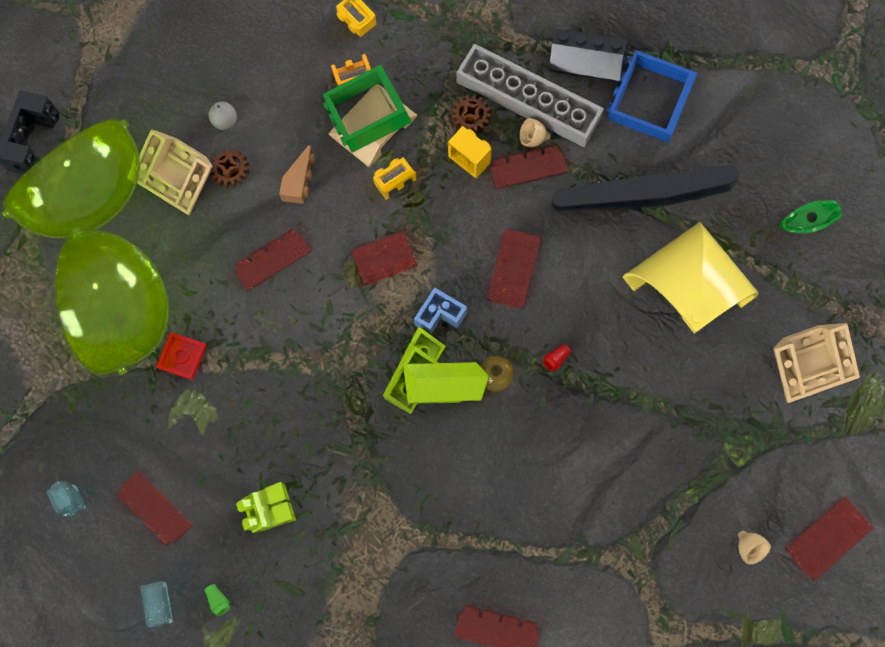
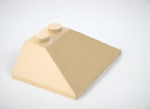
(369, 109)
(173, 170)
(815, 360)

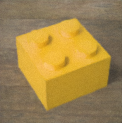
(469, 151)

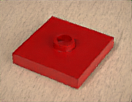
(181, 356)

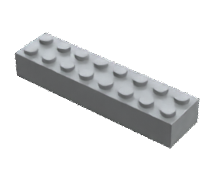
(529, 95)

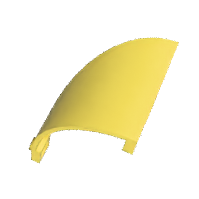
(694, 277)

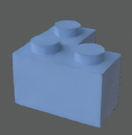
(439, 307)

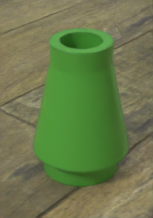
(218, 602)

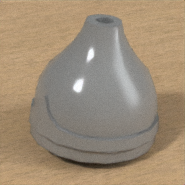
(222, 115)

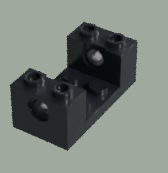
(27, 110)

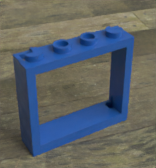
(663, 68)

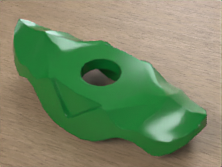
(825, 212)

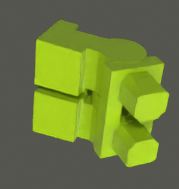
(258, 508)

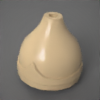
(533, 133)
(752, 547)

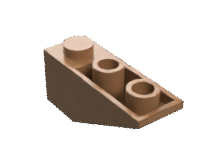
(295, 180)

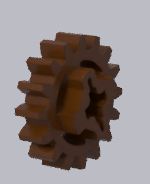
(474, 109)
(232, 170)

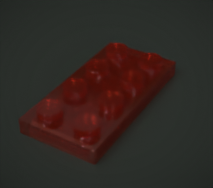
(513, 268)
(829, 538)

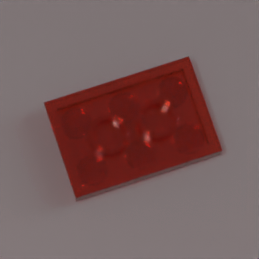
(384, 258)

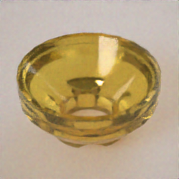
(500, 382)

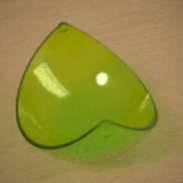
(77, 183)
(109, 301)

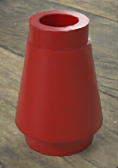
(556, 357)

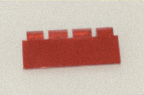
(524, 170)
(276, 259)
(152, 503)
(494, 633)

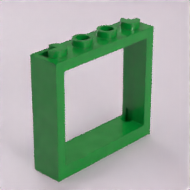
(378, 128)

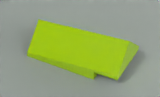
(421, 350)
(444, 382)

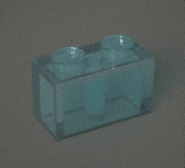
(65, 498)
(156, 604)

